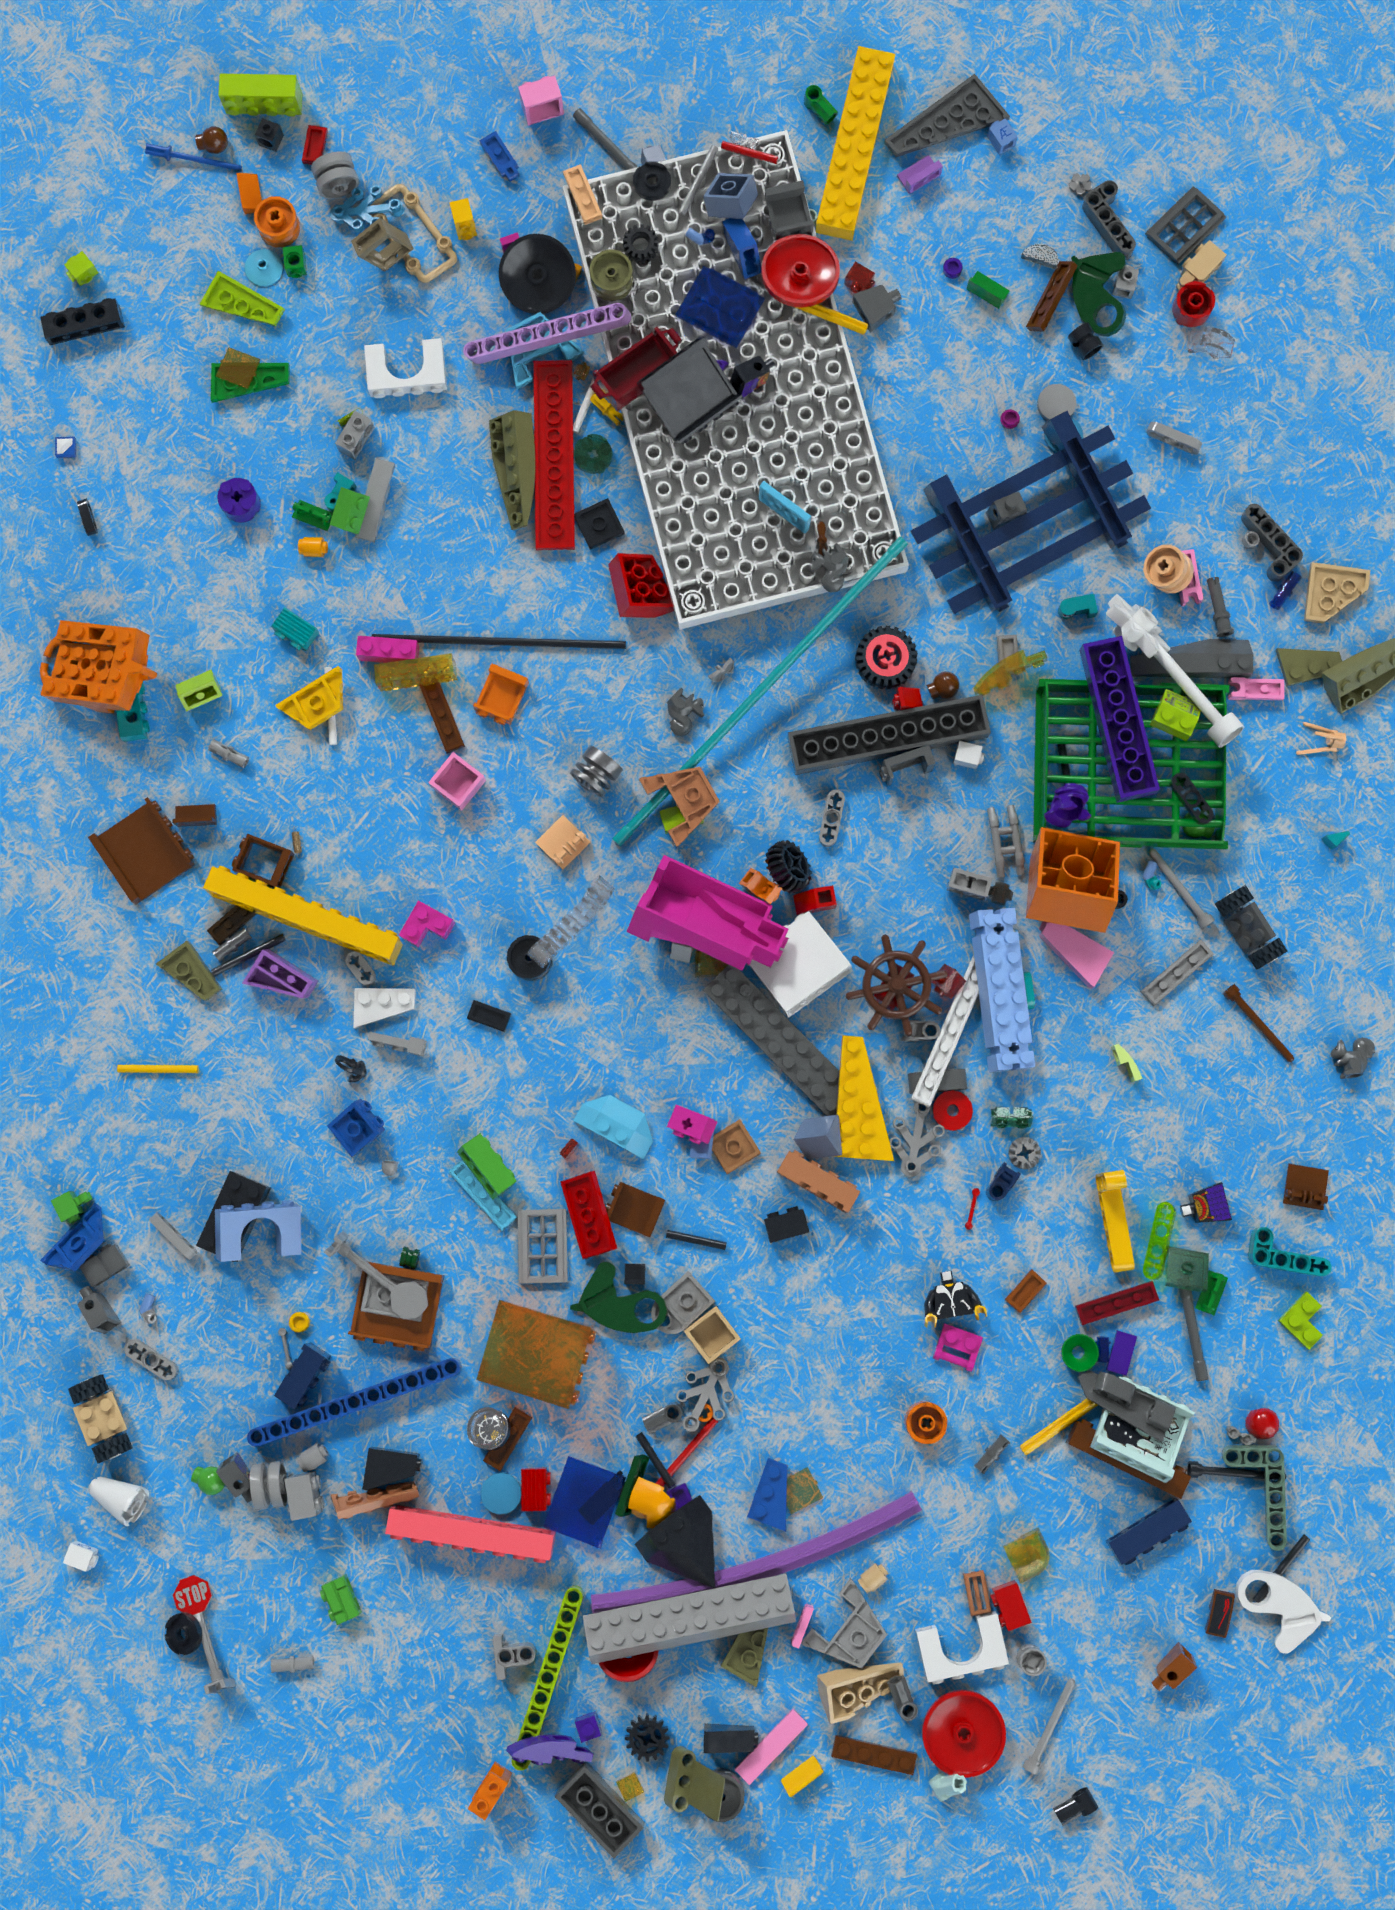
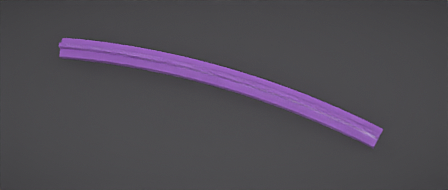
(774, 1563)

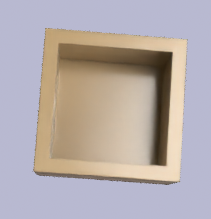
(712, 1334)

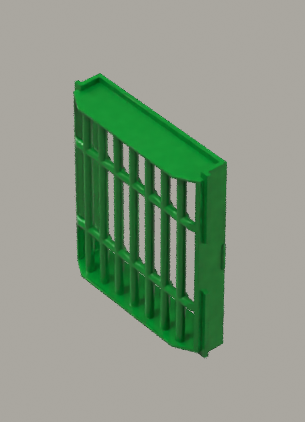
(1042, 759)

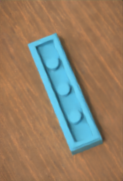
(495, 1209)

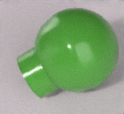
(1197, 831)
(207, 1480)

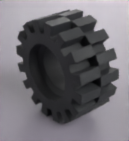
(640, 255)

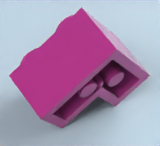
(425, 919)

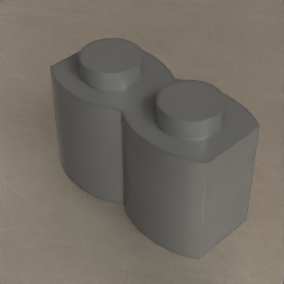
(104, 1265)

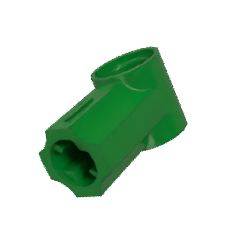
(821, 105)

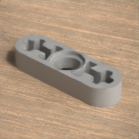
(1174, 437)
(834, 833)
(173, 1235)
(142, 1346)

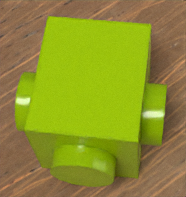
(80, 269)

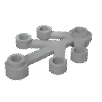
(915, 1142)
(707, 1391)

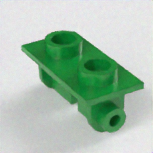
(312, 515)
(1210, 1300)

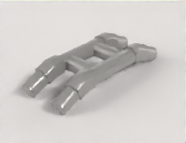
(1000, 851)

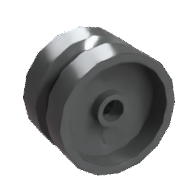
(734, 1795)

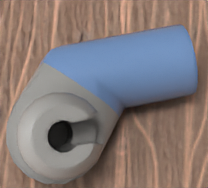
(146, 1310)

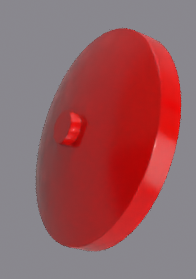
(800, 270)
(964, 1733)

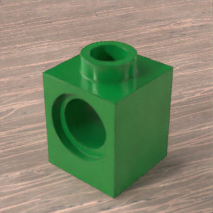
(292, 254)

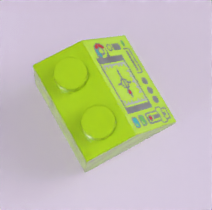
(1176, 715)

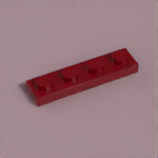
(1116, 1303)

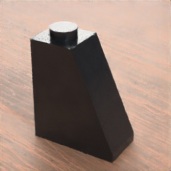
(389, 1466)
(729, 1738)

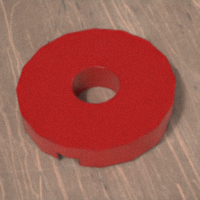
(964, 1110)

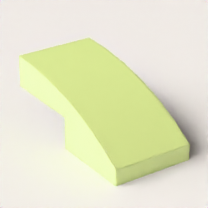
(1122, 1057)

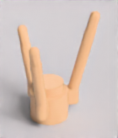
(1333, 738)

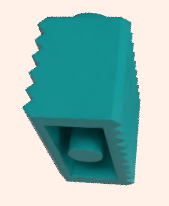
(294, 629)

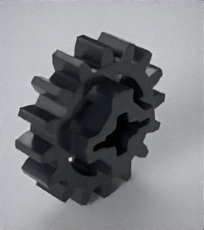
(655, 1740)

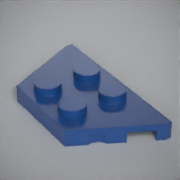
(77, 1242)

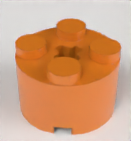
(937, 1422)

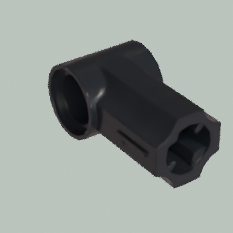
(1080, 1804)

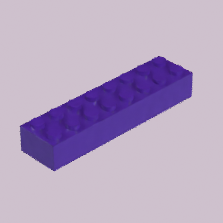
(1119, 719)

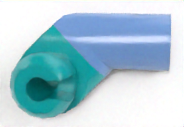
(1149, 876)

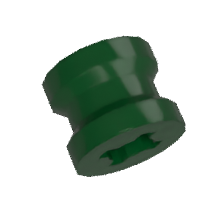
(409, 1257)

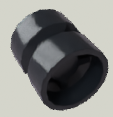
(1086, 342)

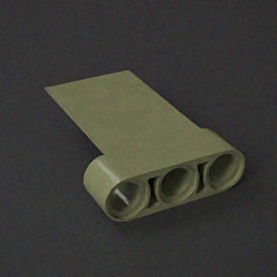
(698, 1786)

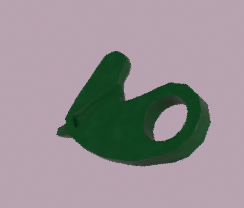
(1090, 294)
(614, 1312)

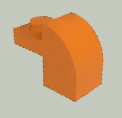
(760, 886)

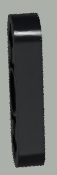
(1193, 790)

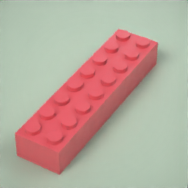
(470, 1532)

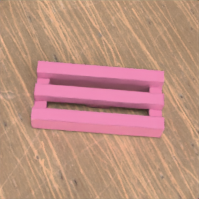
(802, 1625)

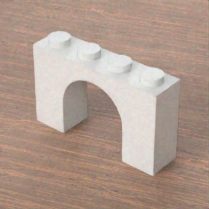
(430, 378)
(990, 1653)

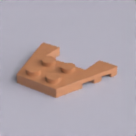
(691, 794)

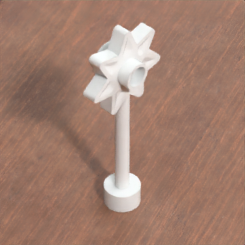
(1140, 630)

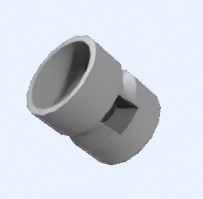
(1031, 1660)

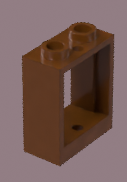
(282, 865)

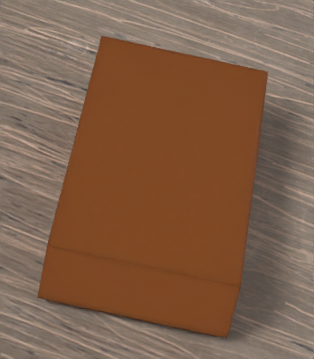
(1025, 1291)

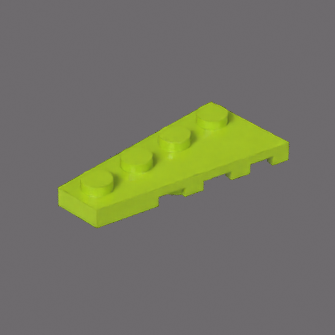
(237, 299)

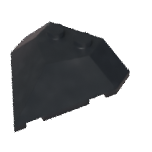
(683, 1543)

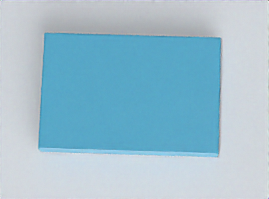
(784, 507)

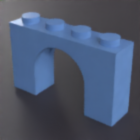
(231, 1222)

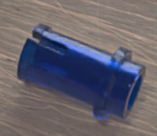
(1103, 1347)

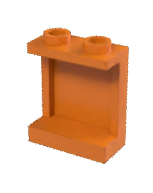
(501, 695)
(490, 1790)

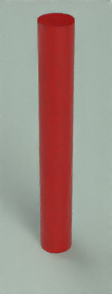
(749, 152)

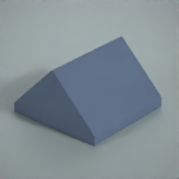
(819, 1137)

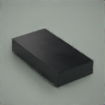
(489, 1016)

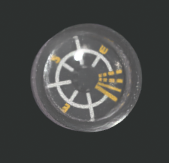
(488, 1429)

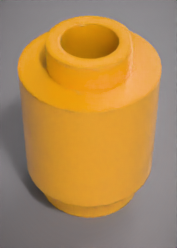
(312, 546)

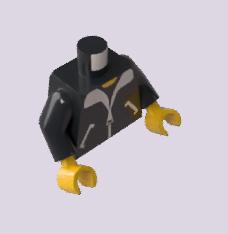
(951, 1300)

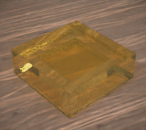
(630, 1786)

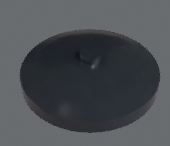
(537, 273)

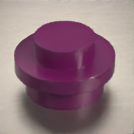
(1010, 419)

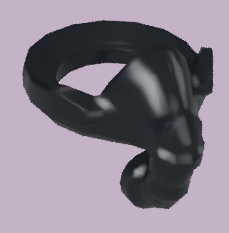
(357, 1068)

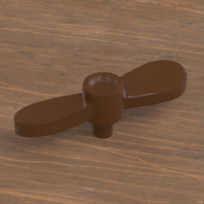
(821, 539)

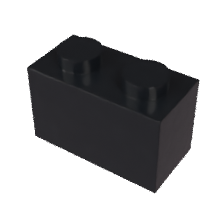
(786, 1225)

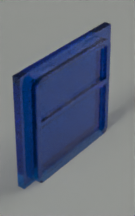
(720, 306)

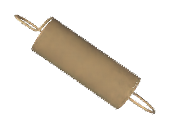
(296, 842)

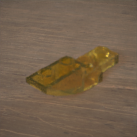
(1000, 674)

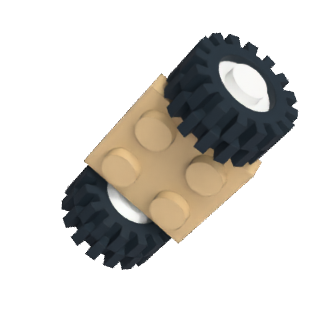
(100, 1418)

